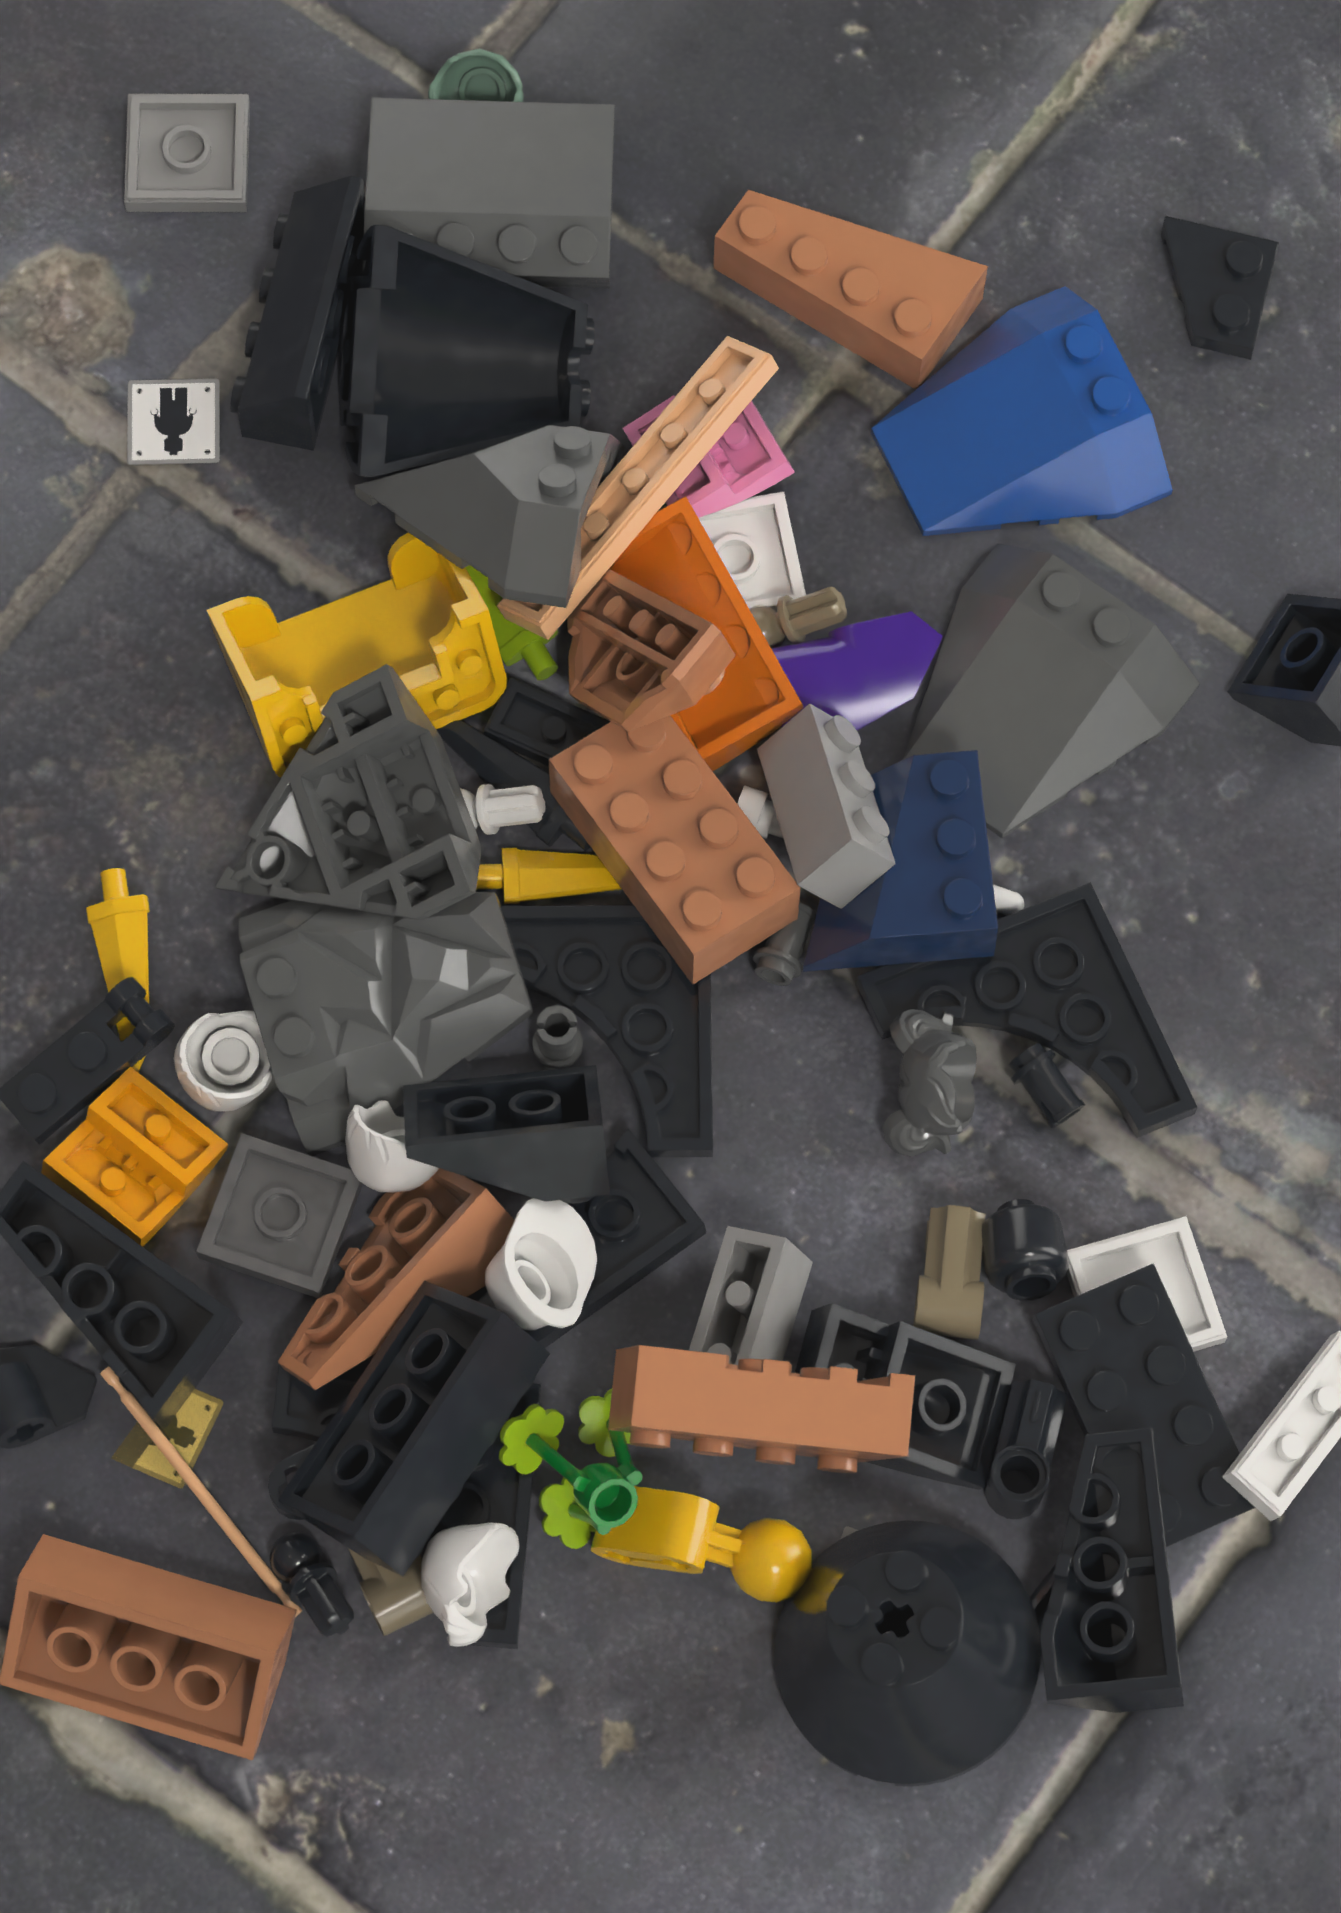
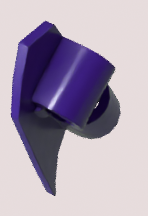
(862, 667)

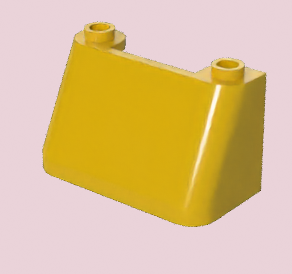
(419, 622)

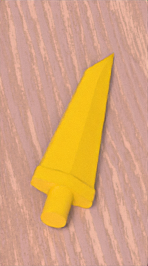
(545, 875)
(121, 937)

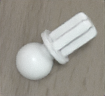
(504, 806)

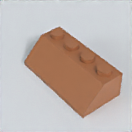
(146, 1646)

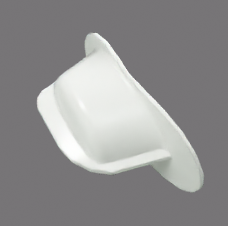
(543, 1266)

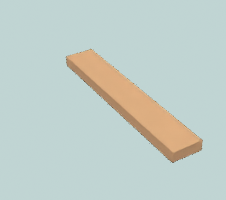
(655, 470)

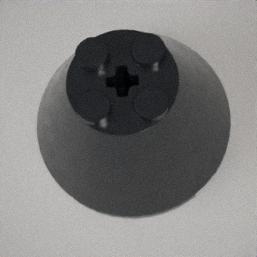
(914, 1703)

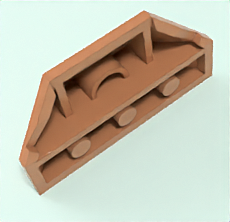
(641, 654)

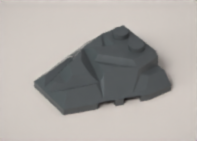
(375, 1002)

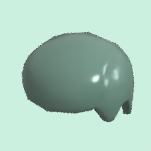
(477, 77)

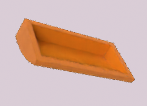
(755, 695)

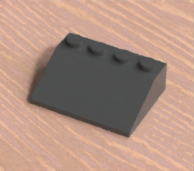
(498, 183)

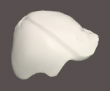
(223, 1060)
(378, 1150)
(466, 1576)

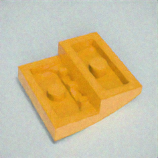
(135, 1157)

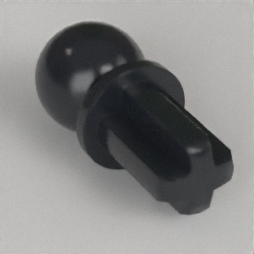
(312, 1583)

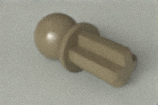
(800, 616)

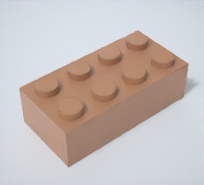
(675, 842)

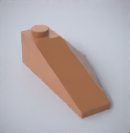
(428, 1234)

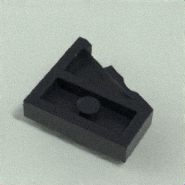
(1220, 282)

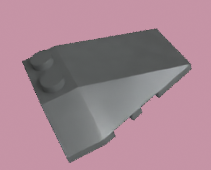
(1045, 683)

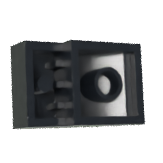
(955, 1394)

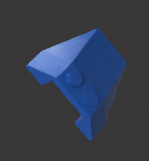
(1026, 427)

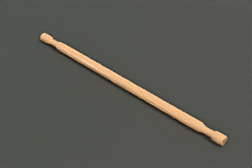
(199, 1489)

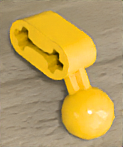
(681, 1533)

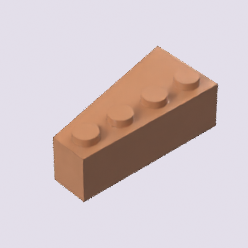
(852, 283)
(760, 1408)

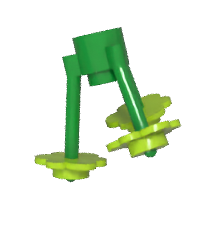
(586, 1498)

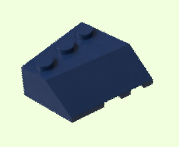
(939, 891)

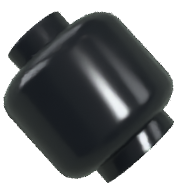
(1024, 1250)

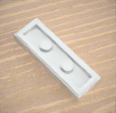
(1293, 1436)

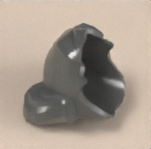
(933, 1085)

